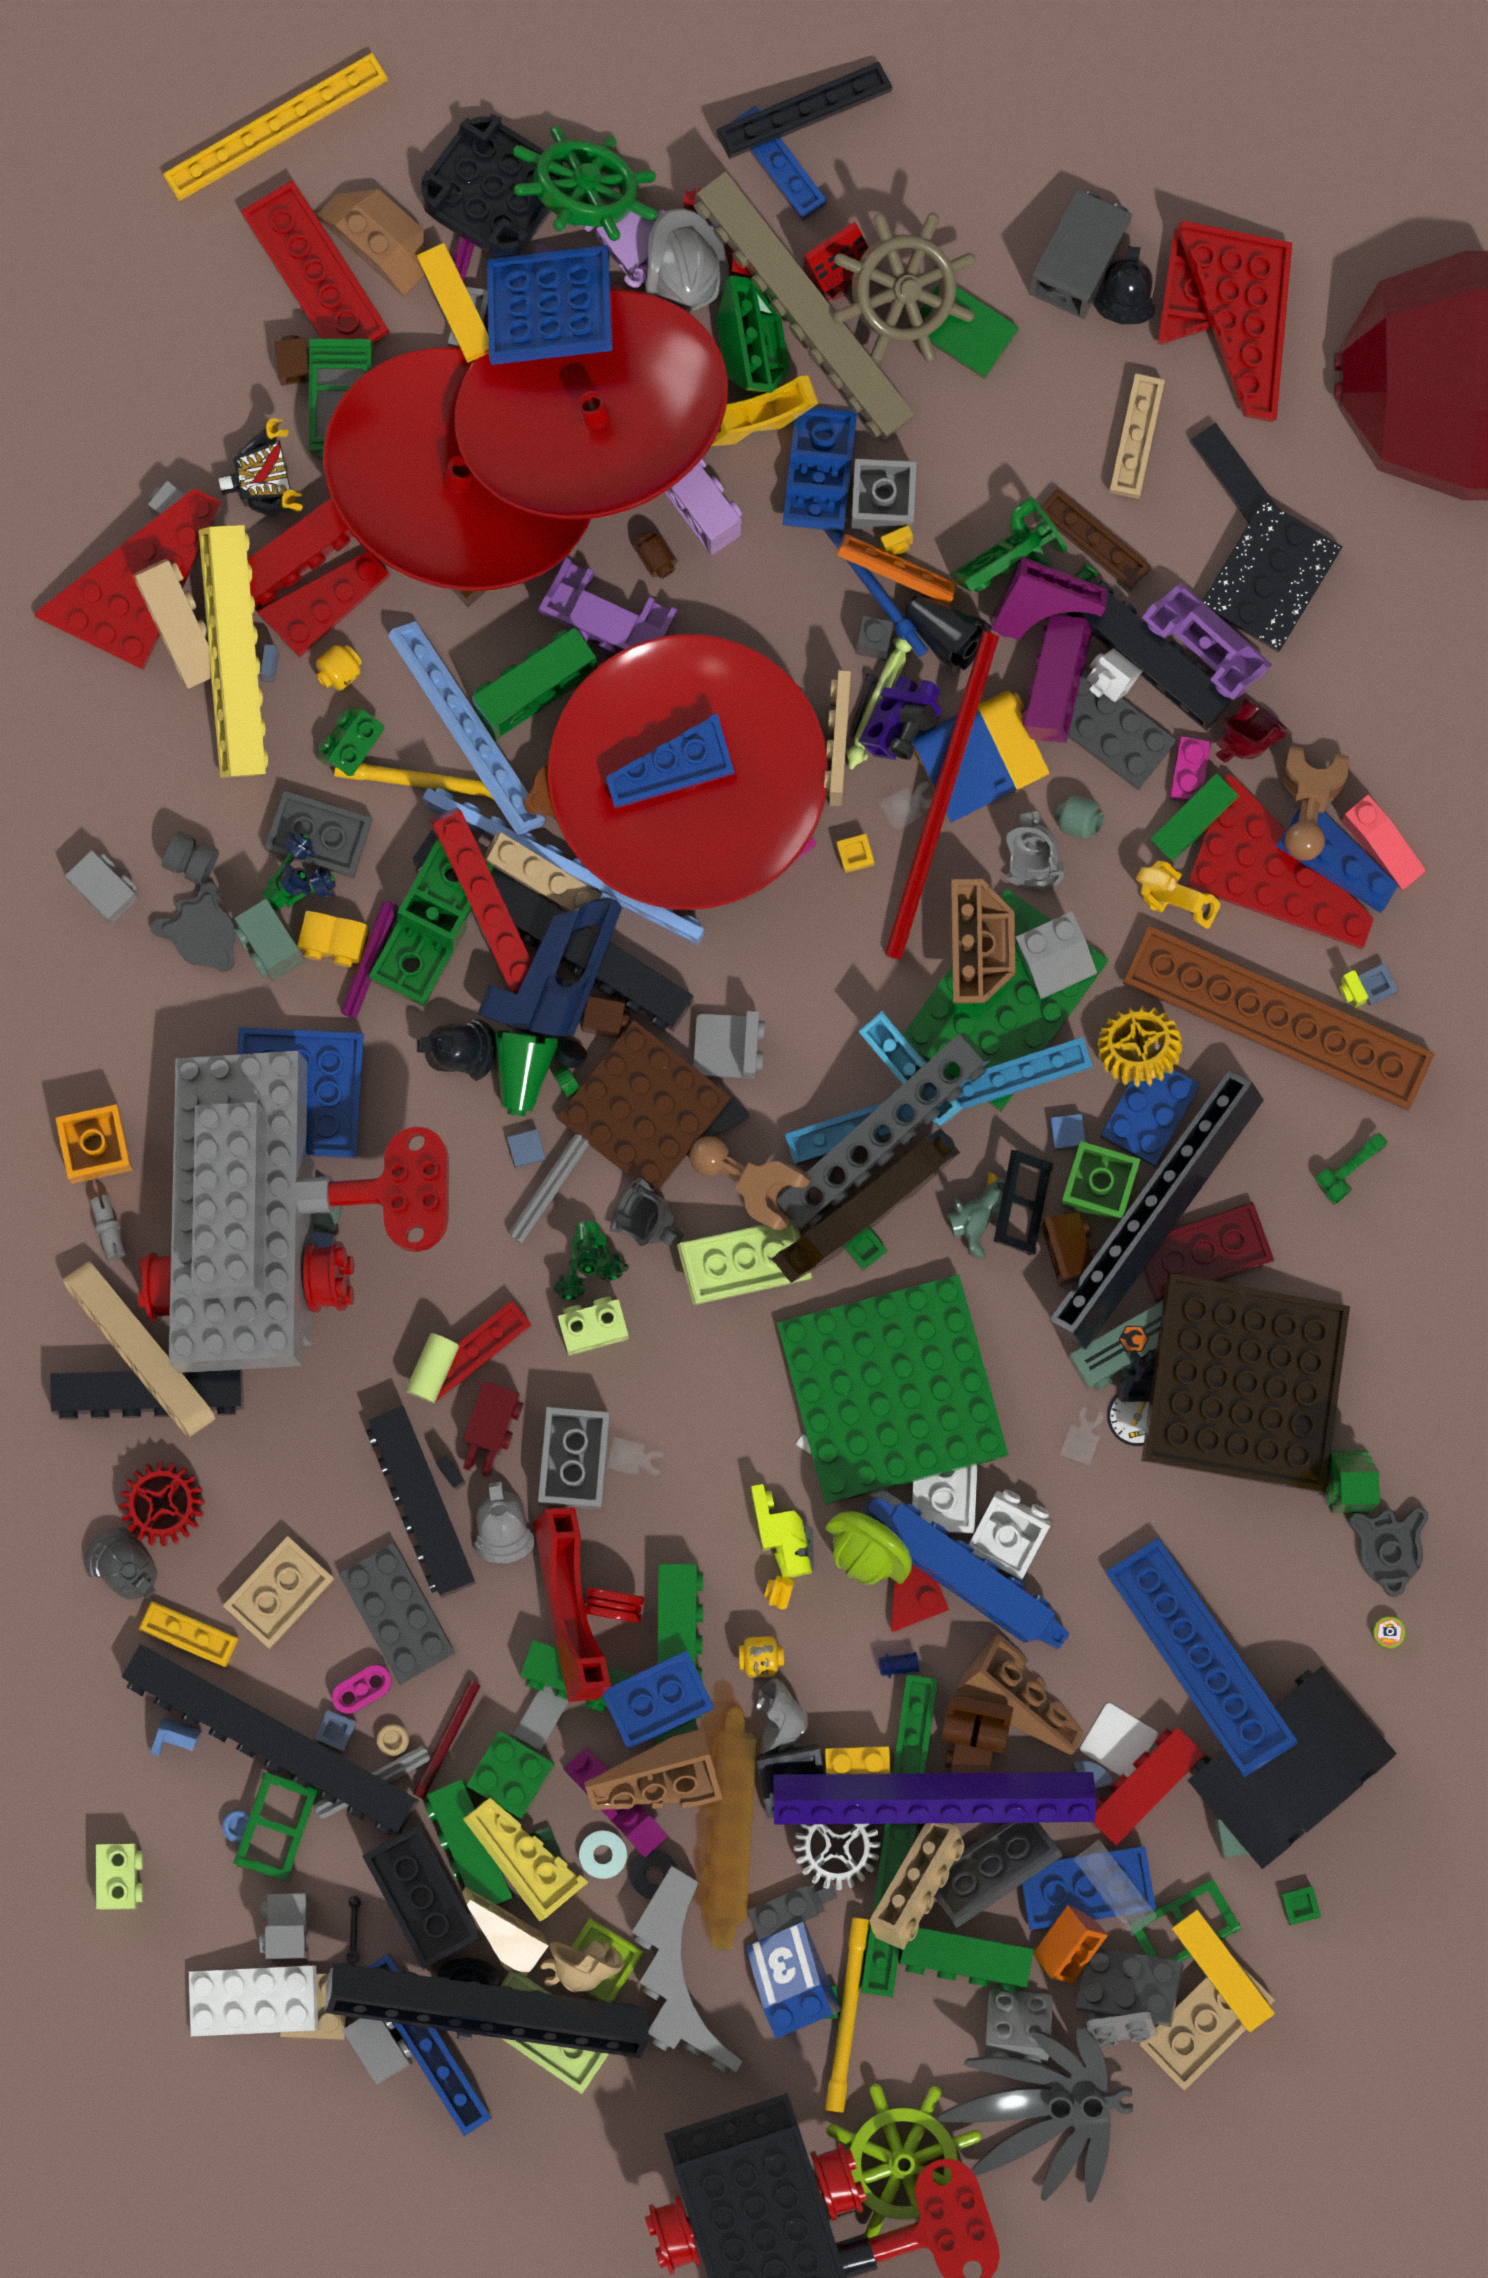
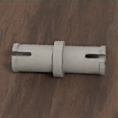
(107, 1227)

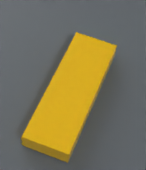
(188, 1634)

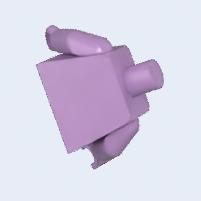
(631, 249)

